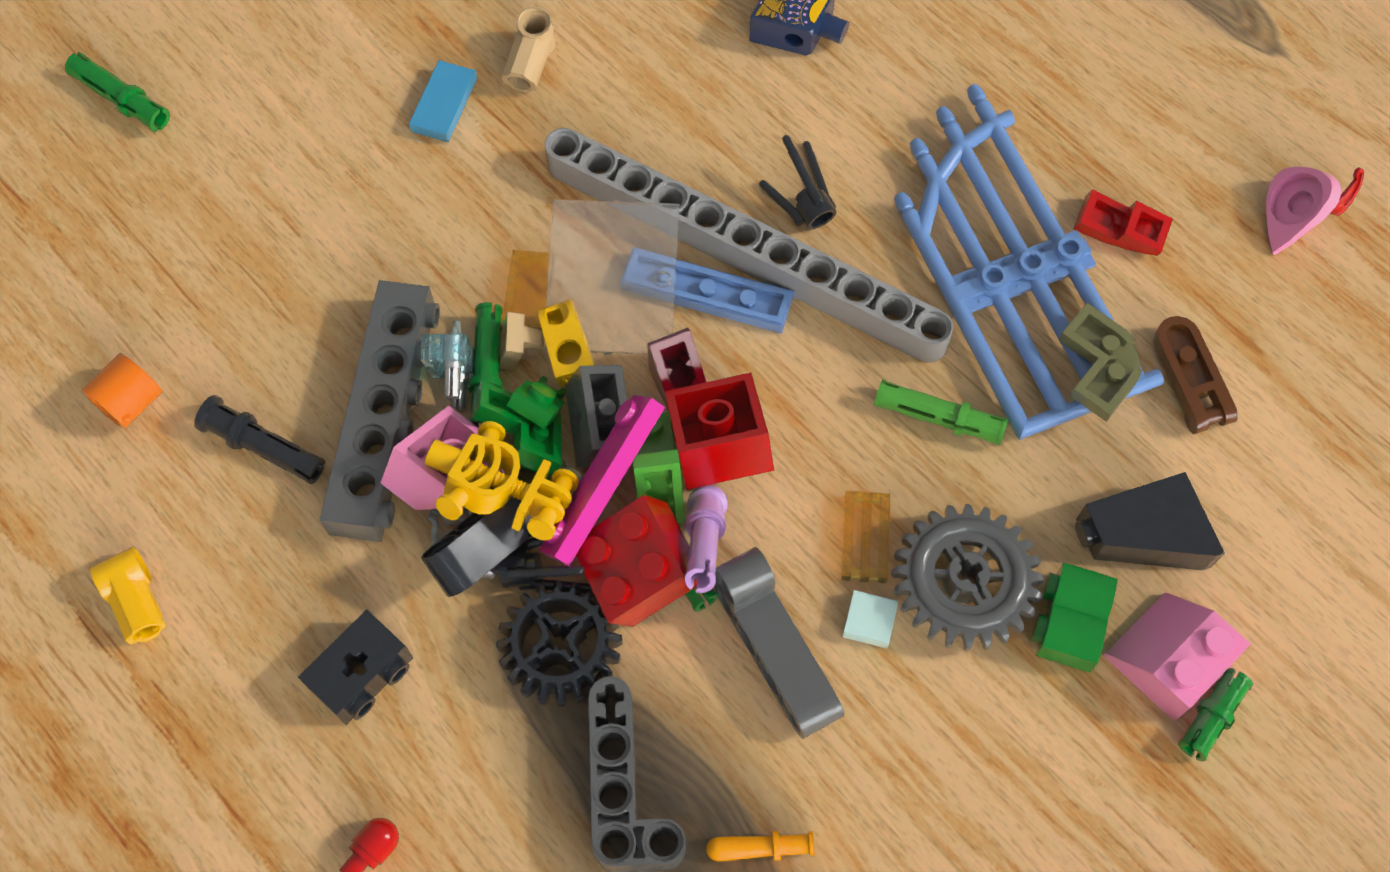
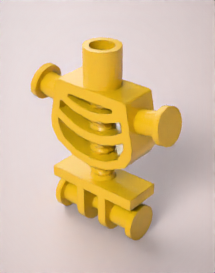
(471, 483)

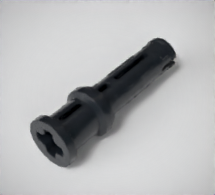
(242, 431)

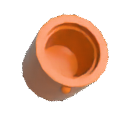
(122, 390)

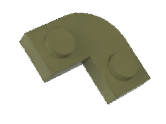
(1113, 360)

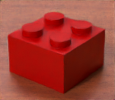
(720, 431)
(636, 561)

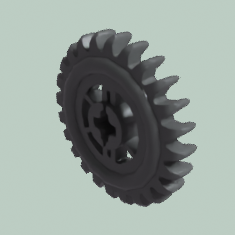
(989, 613)

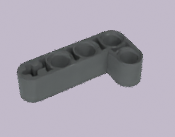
(775, 643)
(622, 774)

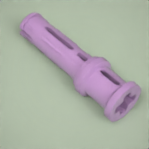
(705, 527)

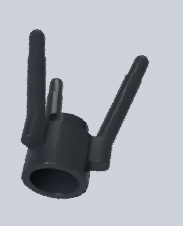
(814, 202)
(525, 570)

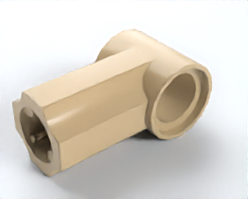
(529, 50)

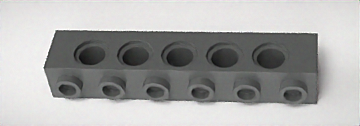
(393, 308)

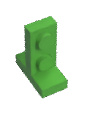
(658, 468)

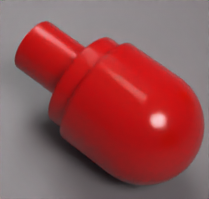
(372, 845)

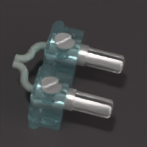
(449, 358)

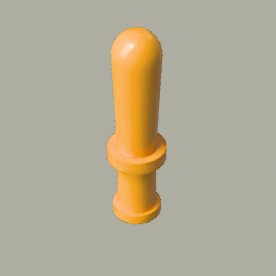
(749, 847)

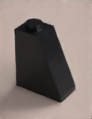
(1151, 526)

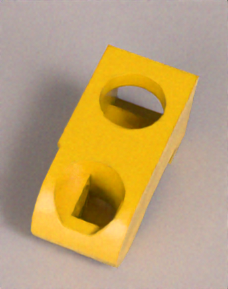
(564, 340)

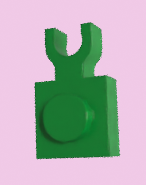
(537, 402)

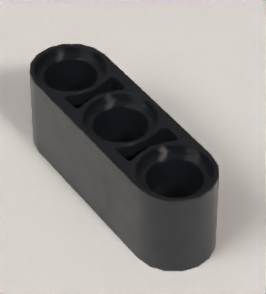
(474, 548)

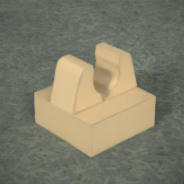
(518, 341)

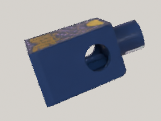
(796, 24)

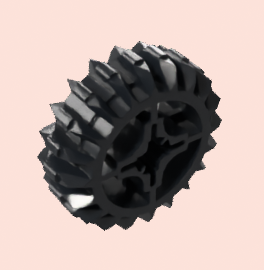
(544, 656)

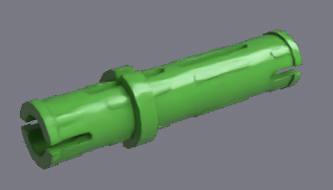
(941, 412)

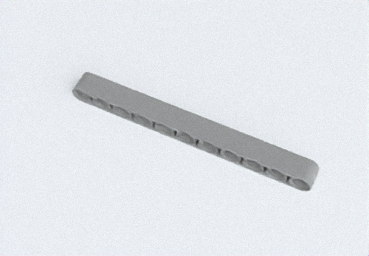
(756, 258)

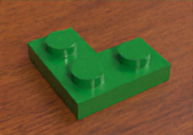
(529, 439)

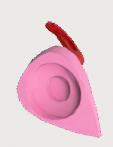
(1302, 199)

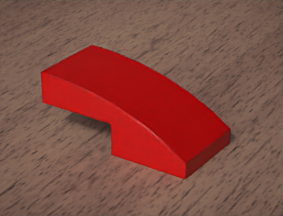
(1130, 228)

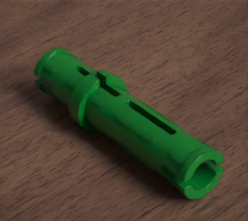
(129, 99)
(486, 349)

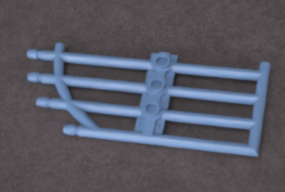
(1008, 276)

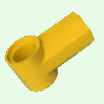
(125, 586)

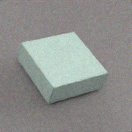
(870, 619)

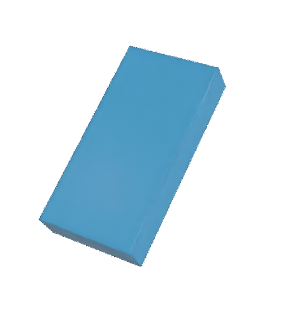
(443, 101)

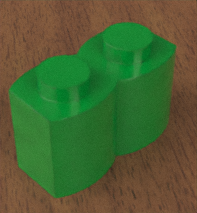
(1075, 617)

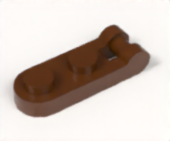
(1193, 374)

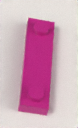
(633, 425)

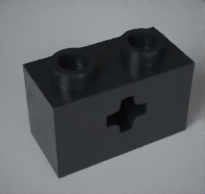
(362, 644)

